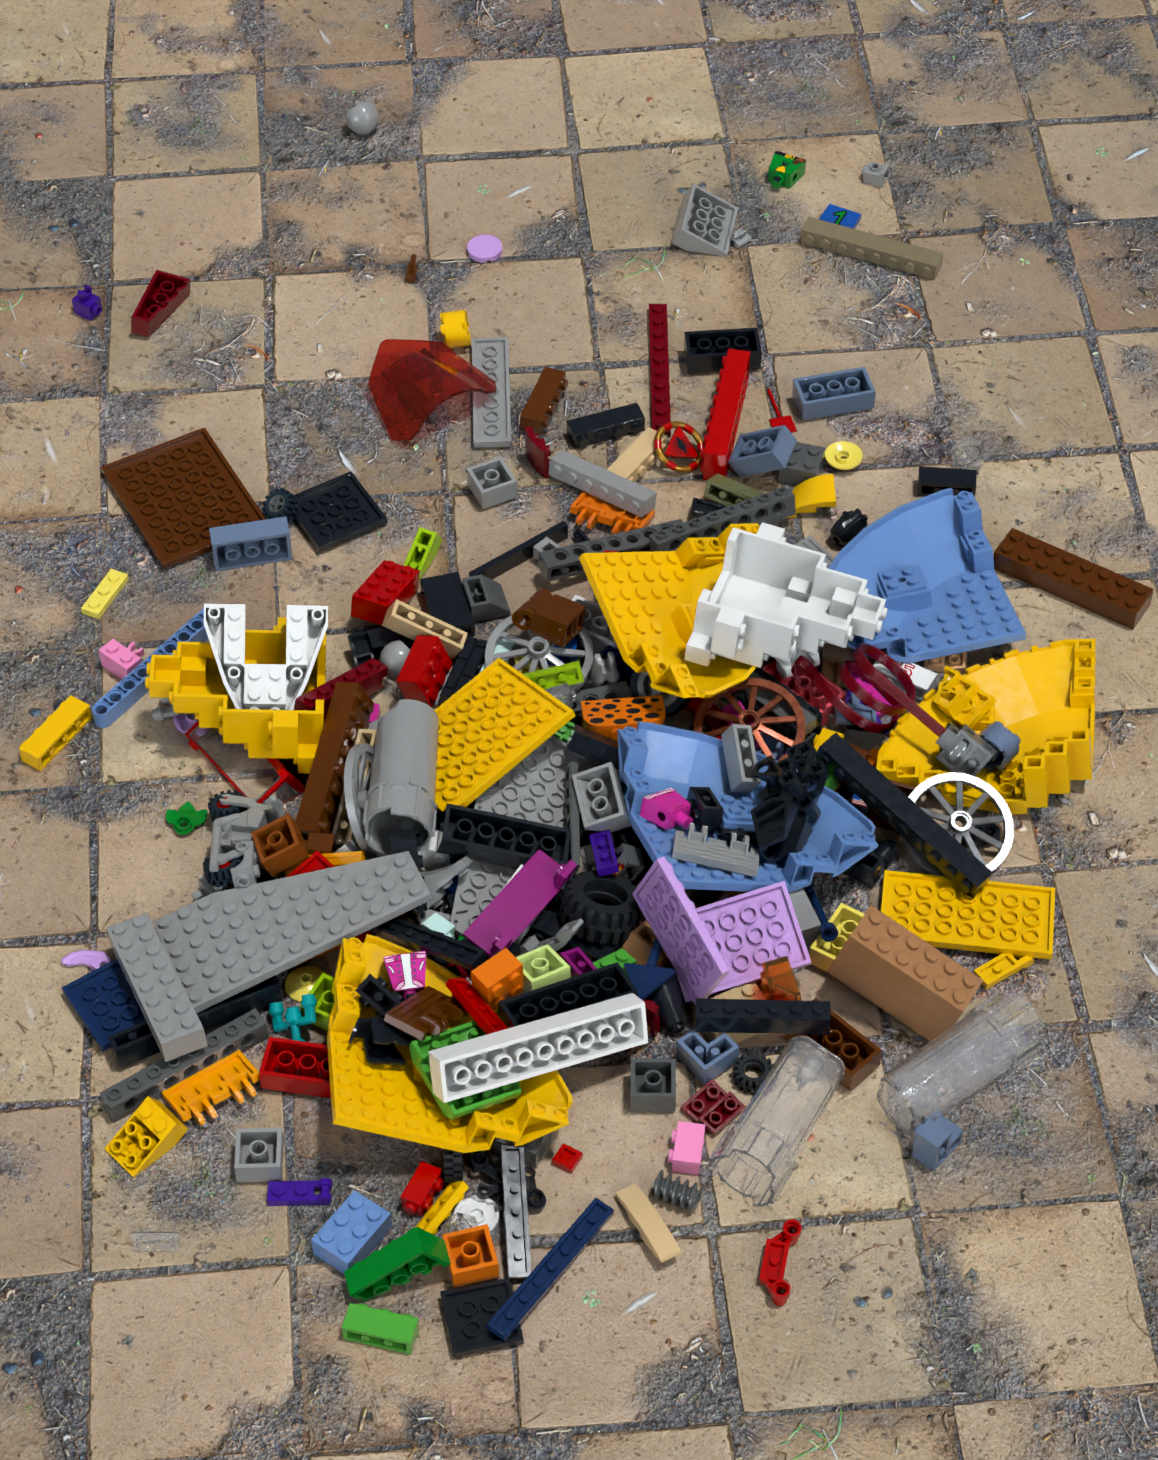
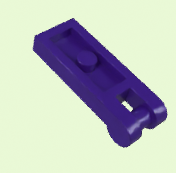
(299, 1192)

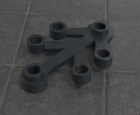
(532, 1191)

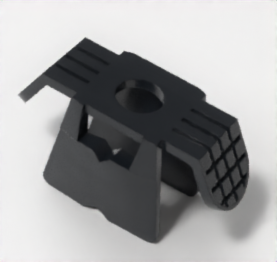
(379, 1041)

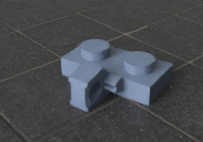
(854, 703)

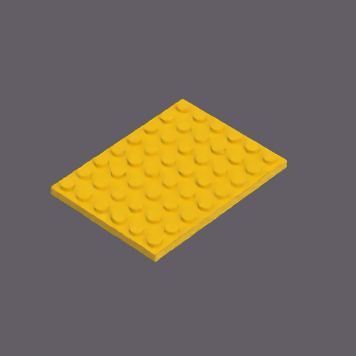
(491, 730)

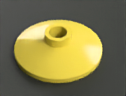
(843, 455)
(295, 984)

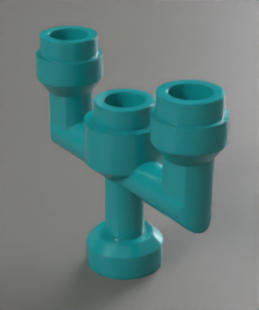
(294, 1016)

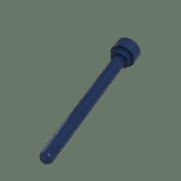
(827, 930)

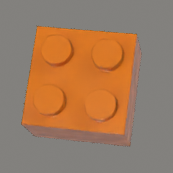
(498, 978)
(471, 1256)

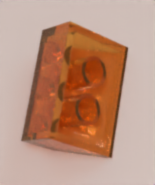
(779, 981)

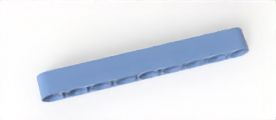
(132, 686)

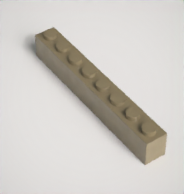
(871, 248)

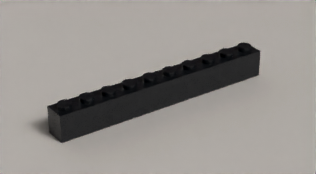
(904, 815)

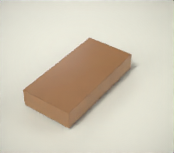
(830, 669)

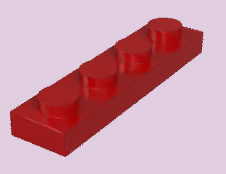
(475, 1005)

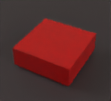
(567, 1158)

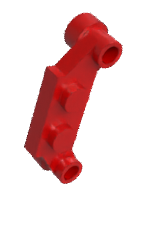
(776, 1259)

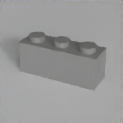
(740, 758)

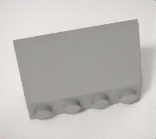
(704, 223)

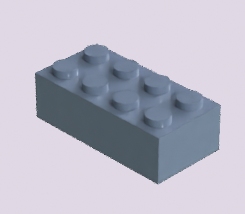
(833, 393)
(251, 543)

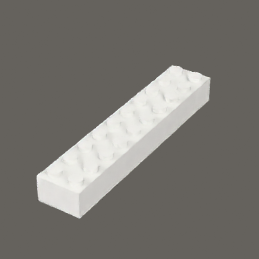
(538, 1047)

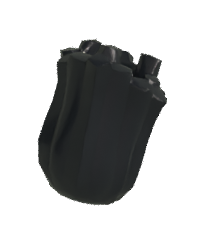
(848, 526)

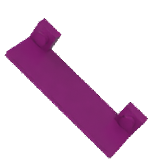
(519, 903)

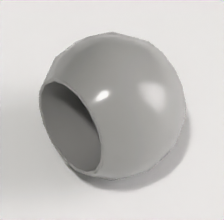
(362, 118)
(394, 657)

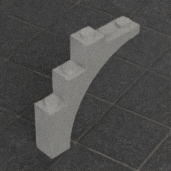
(435, 880)

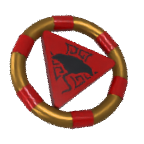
(679, 446)

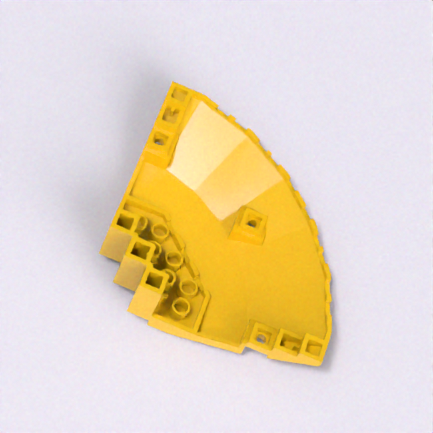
(1041, 698)

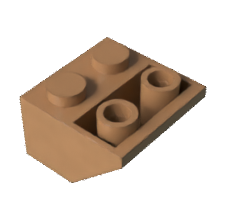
(640, 945)

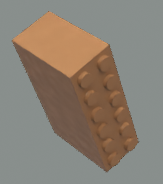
(904, 975)

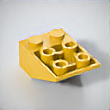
(146, 1136)

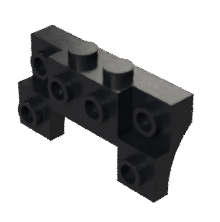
(370, 643)

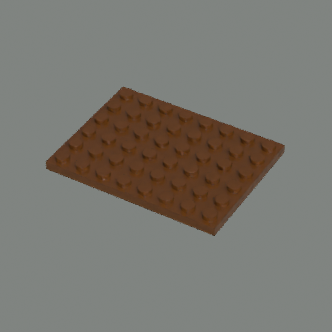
(179, 494)

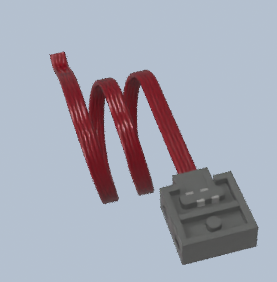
(962, 748)

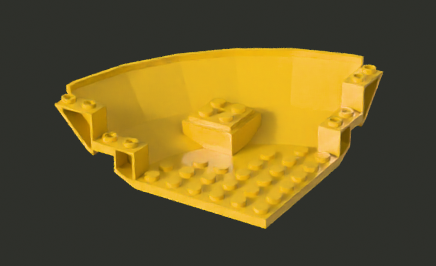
(653, 607)
(395, 1097)

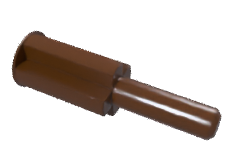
(411, 270)

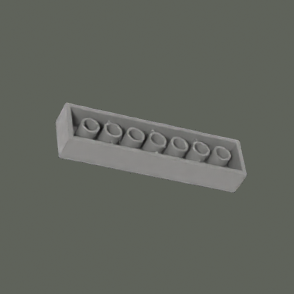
(156, 987)

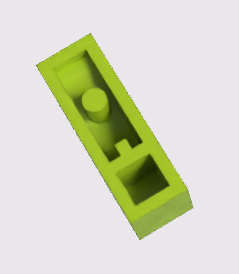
(423, 550)

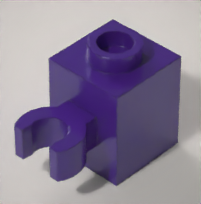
(87, 304)

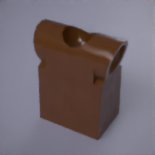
(551, 617)

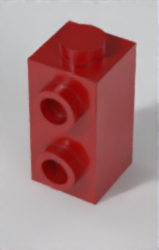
(421, 1189)

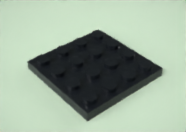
(337, 512)

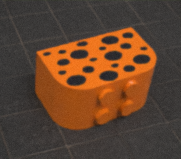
(613, 714)

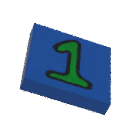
(841, 216)

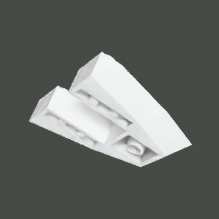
(265, 684)

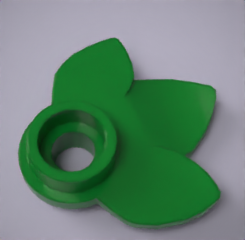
(187, 817)

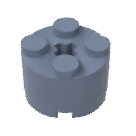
(1003, 741)

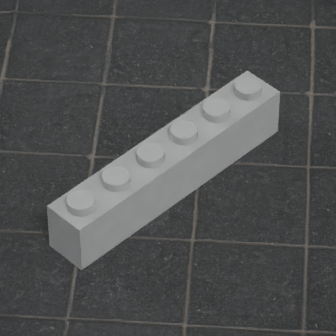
(602, 483)

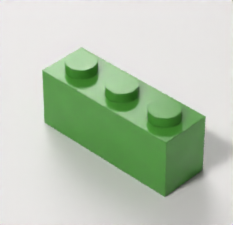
(380, 1328)

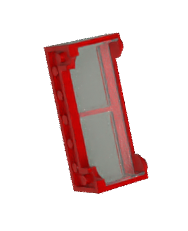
(250, 776)

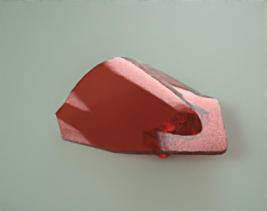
(415, 379)

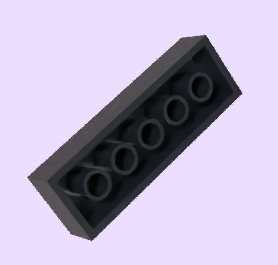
(499, 837)
(566, 995)

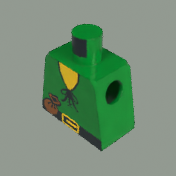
(785, 170)

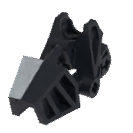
(786, 802)

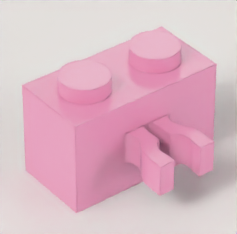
(120, 659)

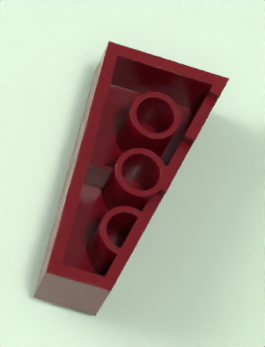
(159, 301)

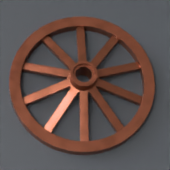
(755, 717)

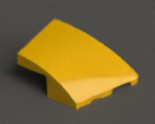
(814, 493)
(962, 698)

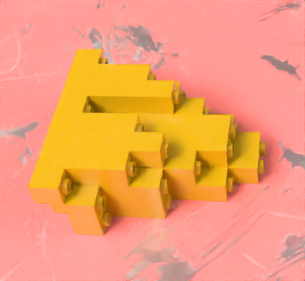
(196, 687)

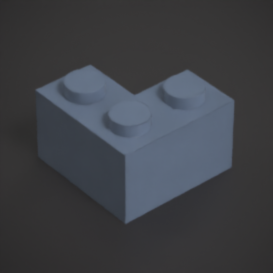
(705, 1058)
(935, 1141)

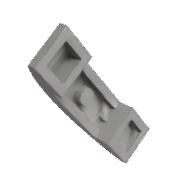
(556, 942)

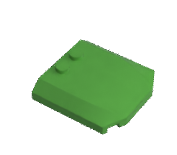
(468, 1104)

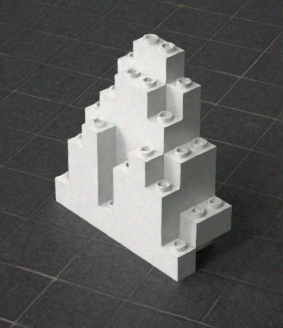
(777, 602)

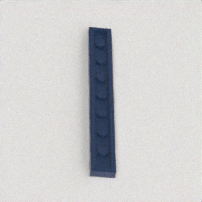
(549, 1269)

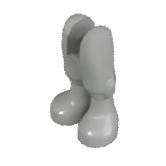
(603, 670)

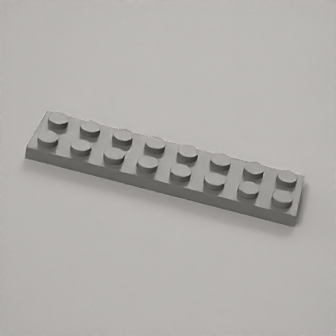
(492, 410)

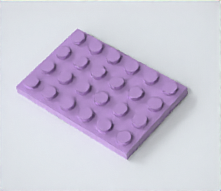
(680, 930)
(751, 932)

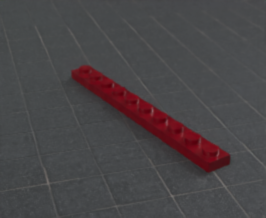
(659, 366)

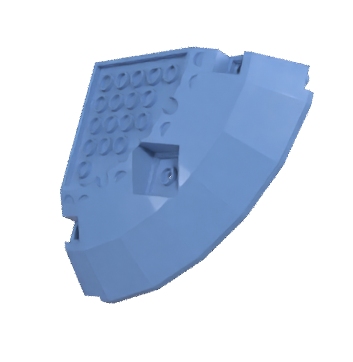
(935, 579)
(677, 758)

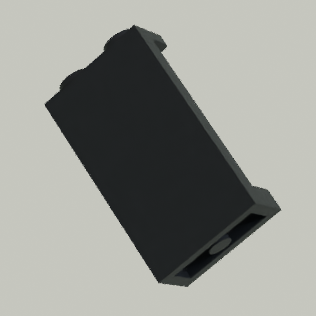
(448, 601)

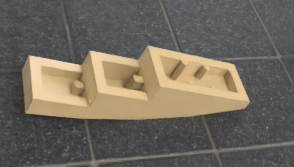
(648, 1222)

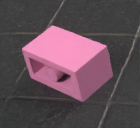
(688, 1148)

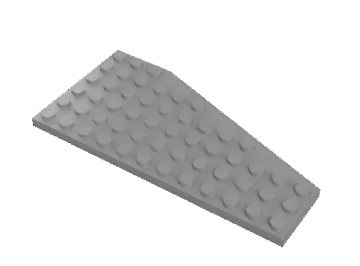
(528, 792)
(273, 925)

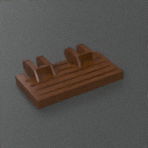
(425, 1013)

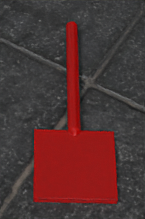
(785, 420)

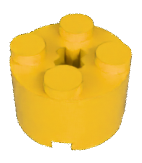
(455, 328)

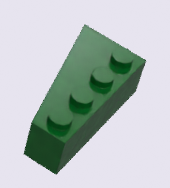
(396, 1263)

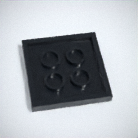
(470, 1310)

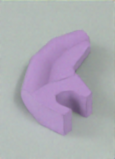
(90, 958)

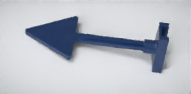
(649, 977)

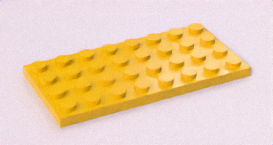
(995, 920)

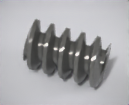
(677, 1192)

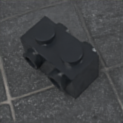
(704, 808)
(375, 993)

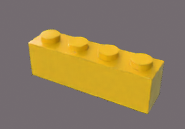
(55, 733)

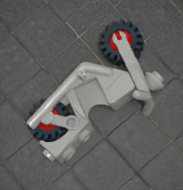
(232, 845)

